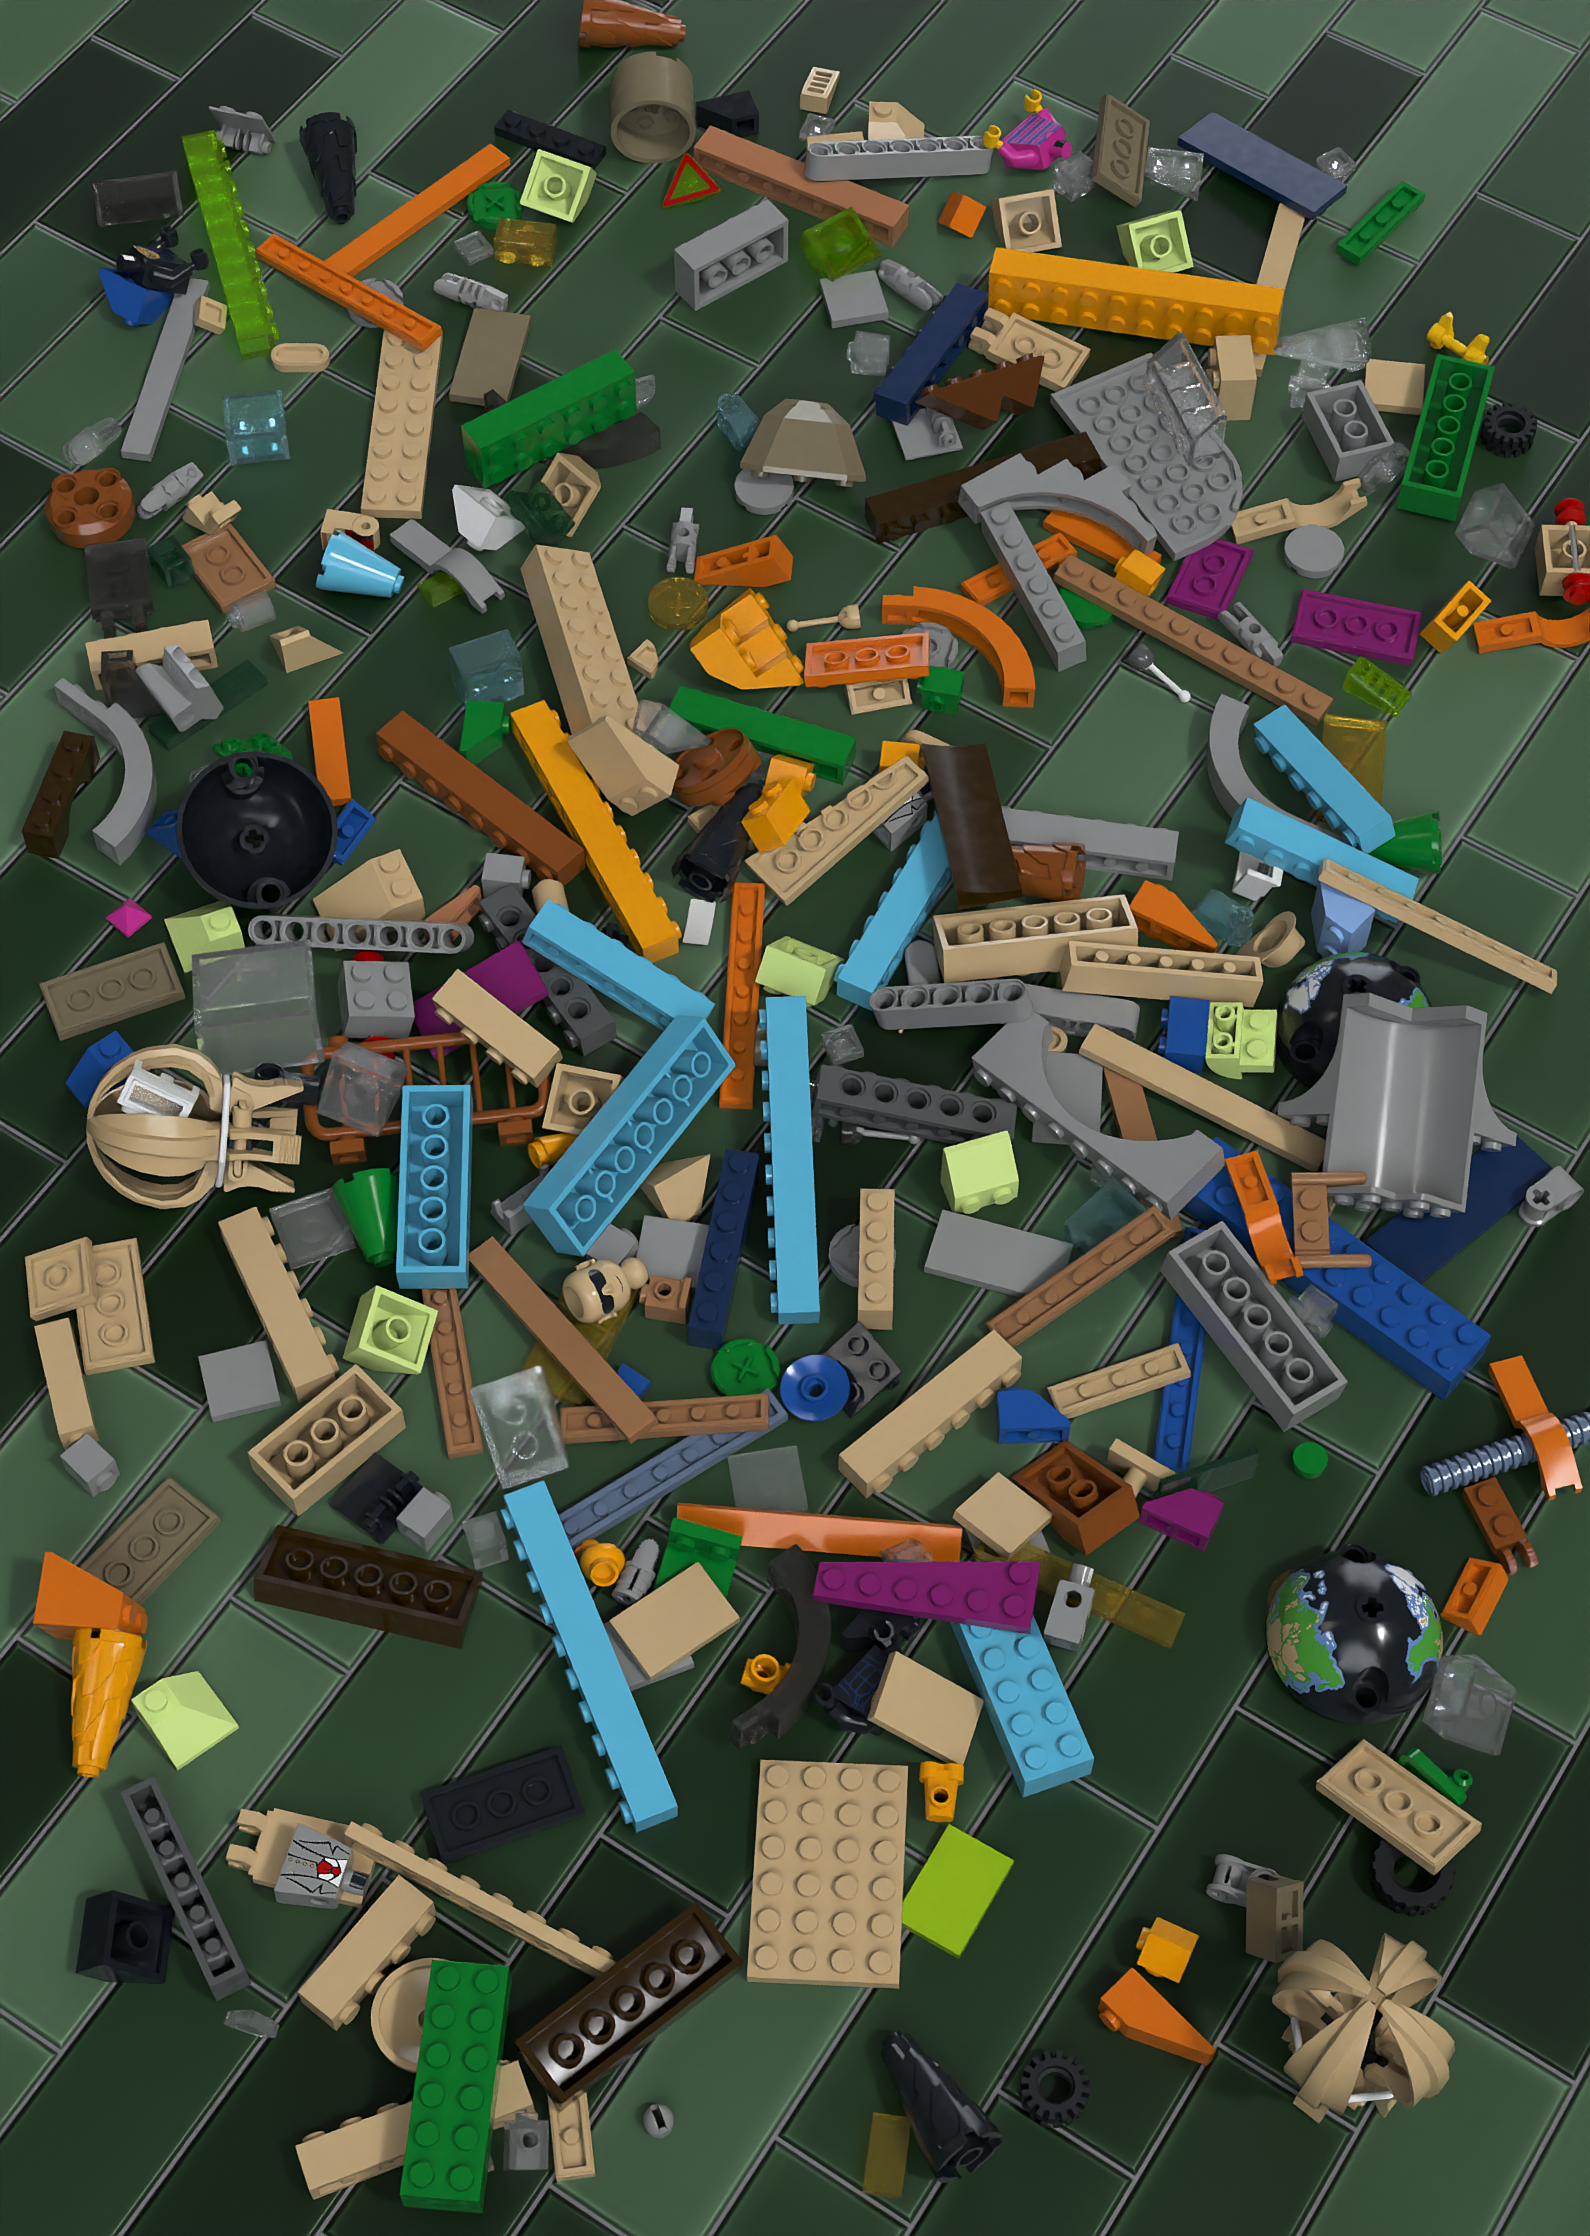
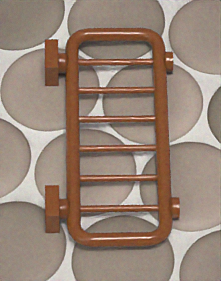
(348, 1142)

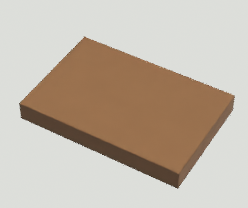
(227, 567)

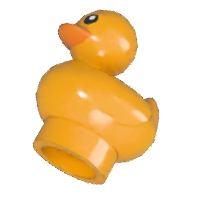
(600, 1561)

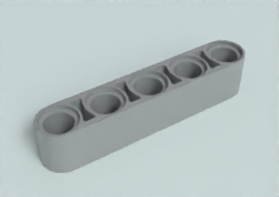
(951, 1004)
(1078, 1012)

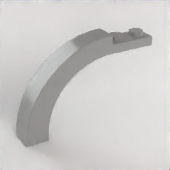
(1225, 765)
(132, 814)

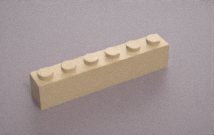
(1160, 973)
(278, 1304)
(930, 1414)
(379, 2142)

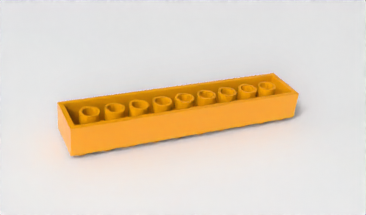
(1133, 299)

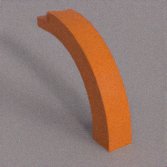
(976, 626)

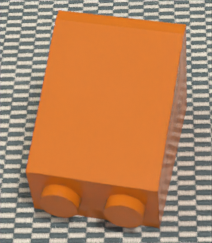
(77, 1600)

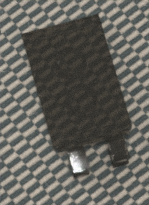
(119, 584)

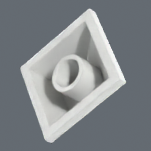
(484, 518)

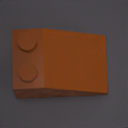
(1081, 1494)

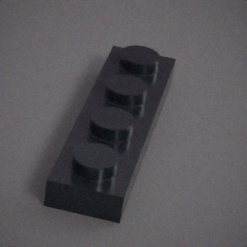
(548, 138)

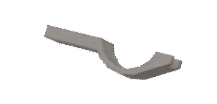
(457, 562)

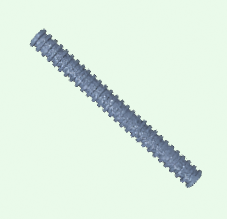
(1495, 1458)

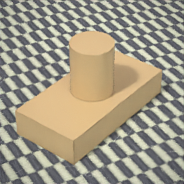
(1136, 1466)

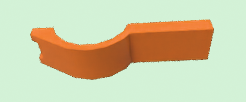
(1531, 629)
(1262, 1217)
(1542, 1428)

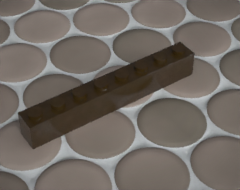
(936, 499)

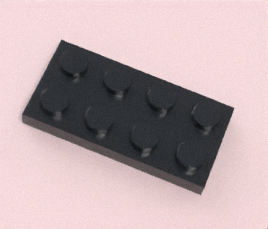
(502, 1805)

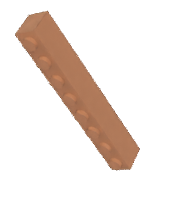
(784, 181)

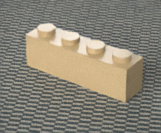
(149, 646)
(496, 1028)
(876, 1258)
(368, 1953)

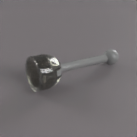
(853, 1133)

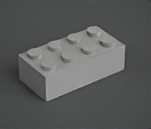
(731, 255)

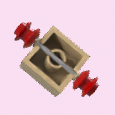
(1564, 554)

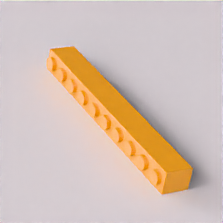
(593, 828)

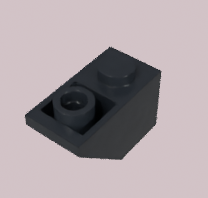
(731, 113)

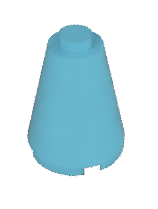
(357, 569)

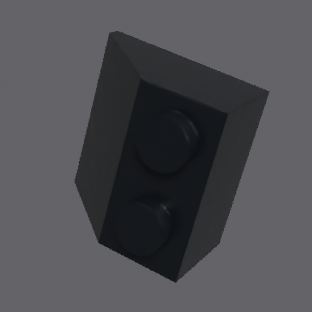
(124, 1939)

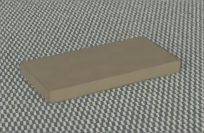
(1120, 150)
(490, 356)
(112, 991)
(152, 1541)

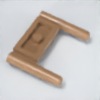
(1312, 1222)

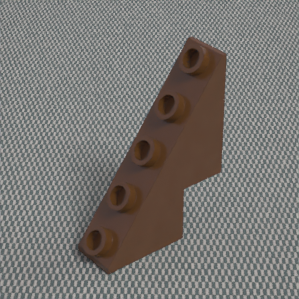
(982, 395)

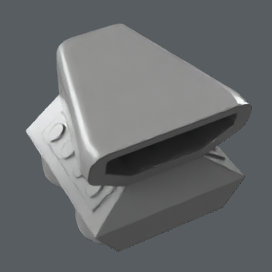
(180, 689)

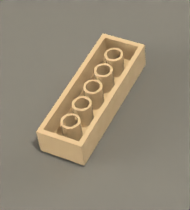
(1027, 936)

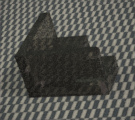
(124, 686)

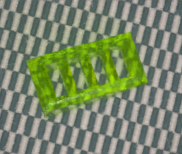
(1381, 680)

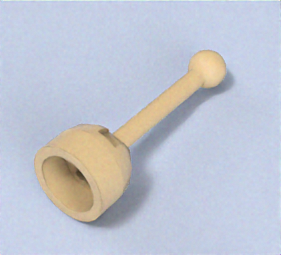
(847, 617)

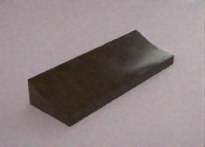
(971, 824)
(367, 1586)
(628, 2006)

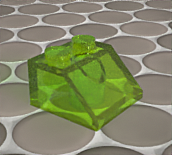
(838, 245)

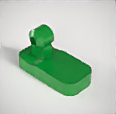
(1423, 1768)

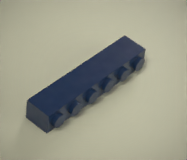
(931, 353)
(723, 1250)

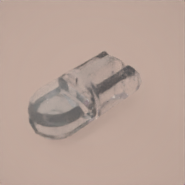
(91, 441)

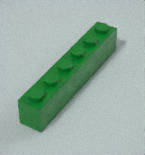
(769, 732)

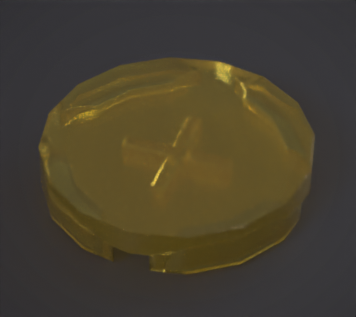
(678, 603)

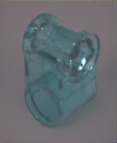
(736, 420)
(1222, 915)

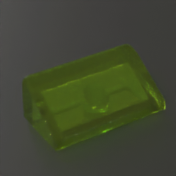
(439, 588)

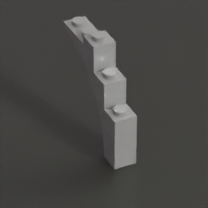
(1061, 489)

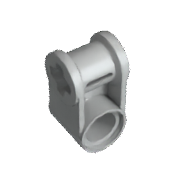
(1549, 1197)
(1236, 1888)

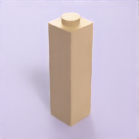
(65, 1381)

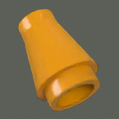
(549, 1149)

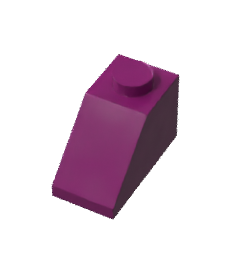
(1184, 1516)

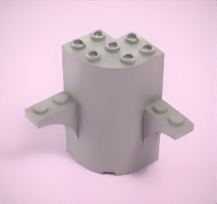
(1403, 1106)

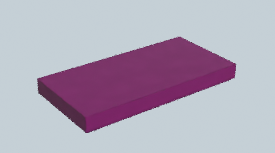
(1356, 627)
(505, 975)

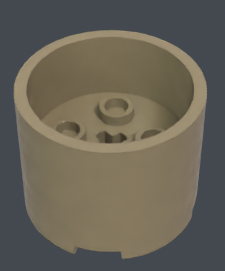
(652, 108)

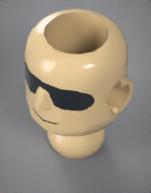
(602, 1288)

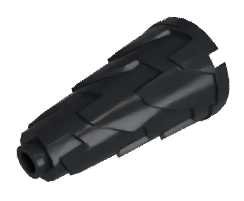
(331, 156)
(716, 853)
(944, 2119)

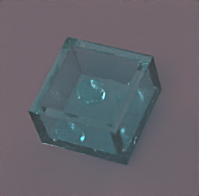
(256, 427)
(487, 669)
(1101, 1217)

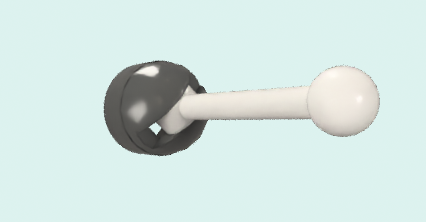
(1143, 659)

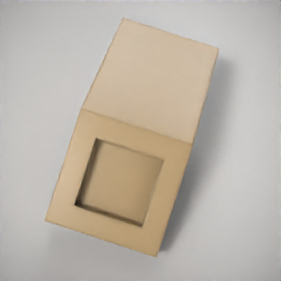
(209, 513)

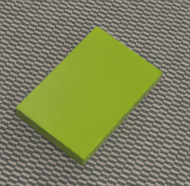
(954, 1891)

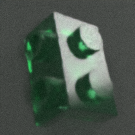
(540, 514)

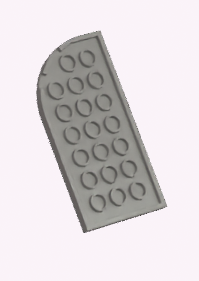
(1181, 501)

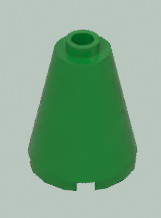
(1415, 844)
(371, 1212)

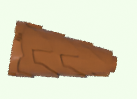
(626, 24)
(1051, 870)

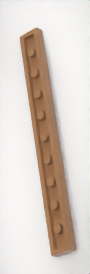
(1193, 640)

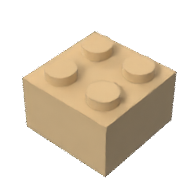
(1233, 374)

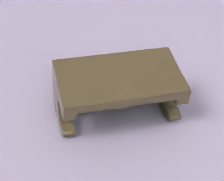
(1274, 1917)

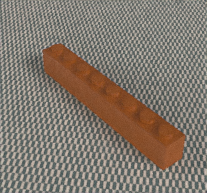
(479, 799)

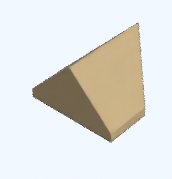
(299, 649)
(678, 1187)

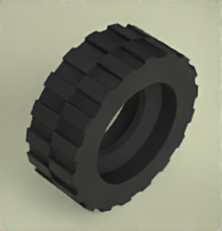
(1399, 1897)

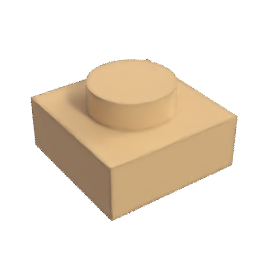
(210, 315)

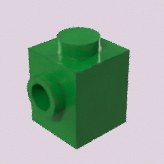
(941, 690)

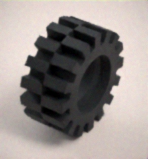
(1508, 442)
(1054, 2112)

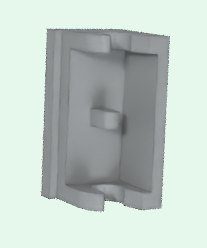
(511, 1212)

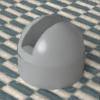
(650, 2124)

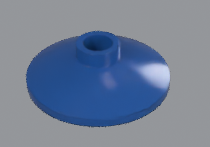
(812, 1373)

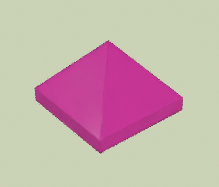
(128, 917)

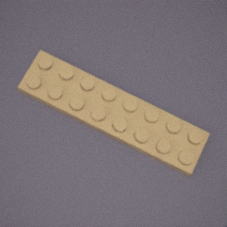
(401, 429)

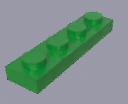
(1380, 223)

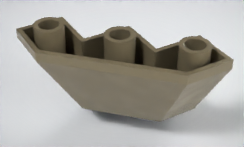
(804, 442)

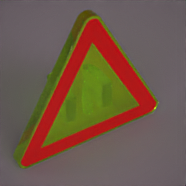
(689, 184)

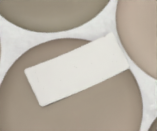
(699, 922)

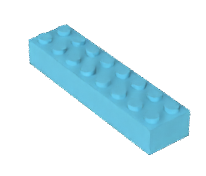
(629, 1135)

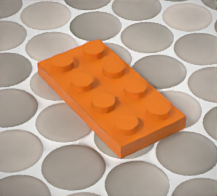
(867, 659)

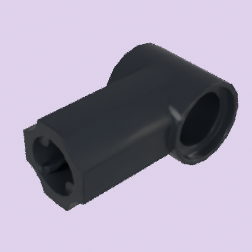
(311, 1083)

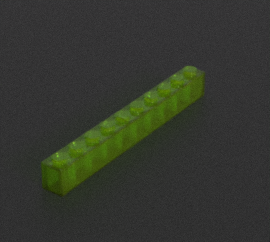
(229, 244)

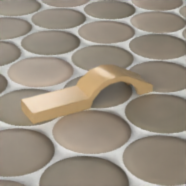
(1285, 515)

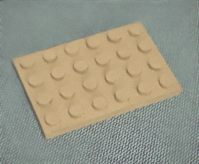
(828, 1874)

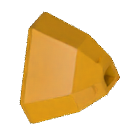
(747, 647)

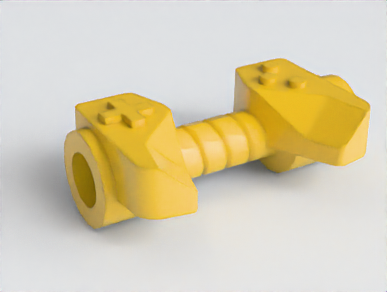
(1442, 335)

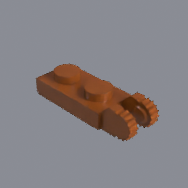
(1499, 1524)

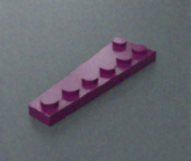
(957, 1592)

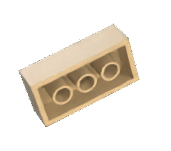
(327, 1440)

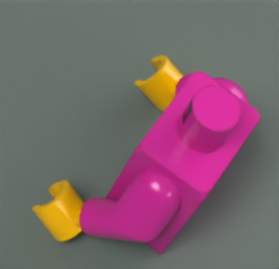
(1033, 142)

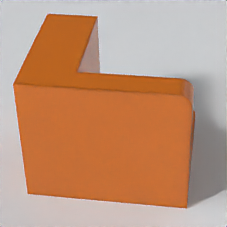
(962, 214)

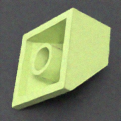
(558, 186)
(204, 931)
(184, 1716)

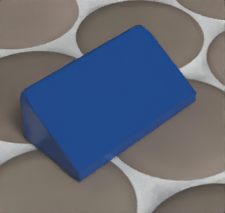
(352, 825)

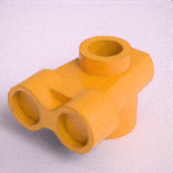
(763, 1673)
(940, 1782)

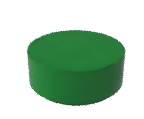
(1309, 1460)

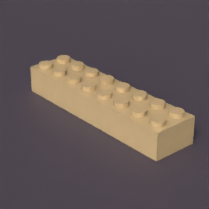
(579, 637)

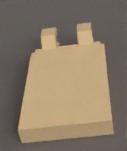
(1013, 337)
(276, 1834)

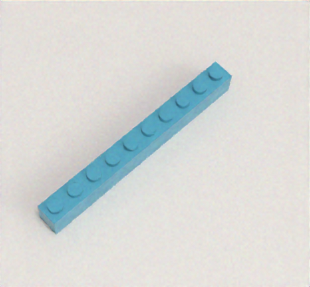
(792, 1161)
(590, 1658)

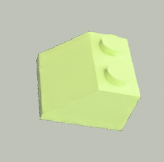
(1156, 242)
(797, 970)
(979, 1173)
(390, 1332)

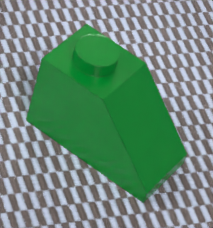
(483, 729)

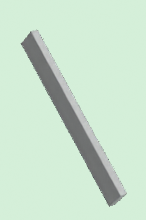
(163, 374)

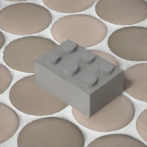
(1345, 428)

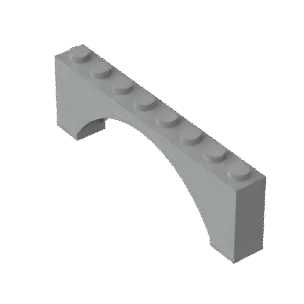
(1157, 1171)

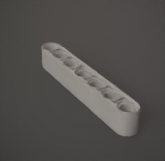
(897, 158)
(376, 932)

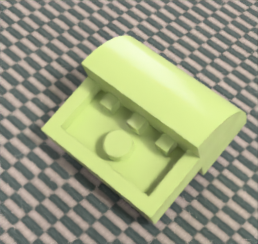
(1240, 1039)

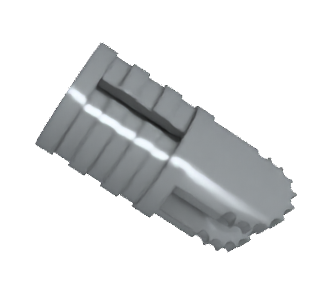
(638, 1569)

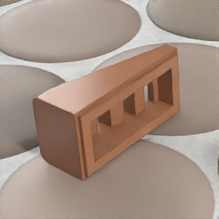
(460, 910)

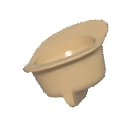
(1276, 942)

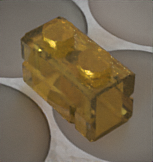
(525, 242)

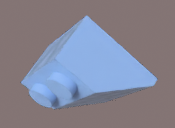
(1339, 921)

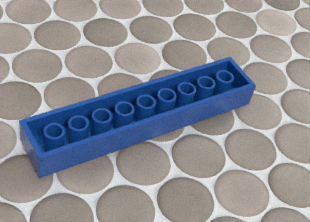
(1374, 1302)

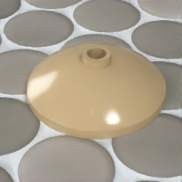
(400, 2013)

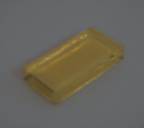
(887, 2155)

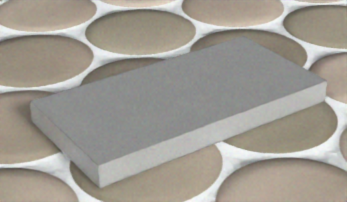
(994, 1255)

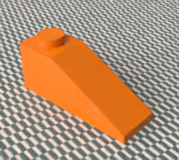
(746, 565)
(1168, 920)
(1148, 2018)

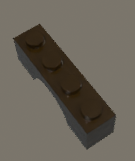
(48, 819)

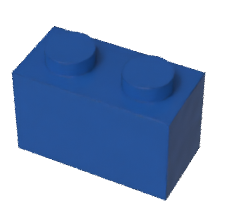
(1185, 1032)

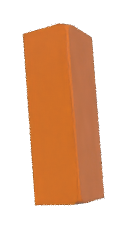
(1475, 1595)

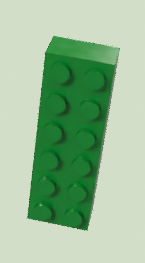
(549, 418)
(1445, 437)
(456, 2087)

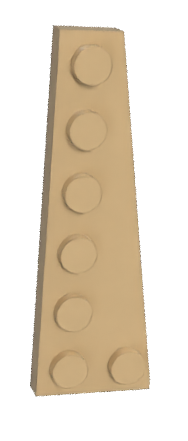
(836, 831)

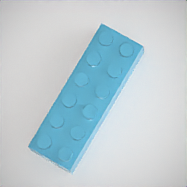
(434, 1187)
(1026, 1706)

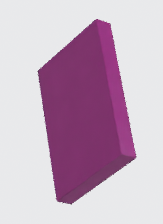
(1210, 578)

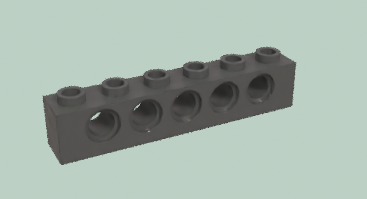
(585, 1033)
(897, 1114)
(185, 1888)

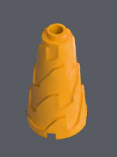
(101, 1693)

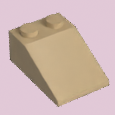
(624, 765)
(375, 891)

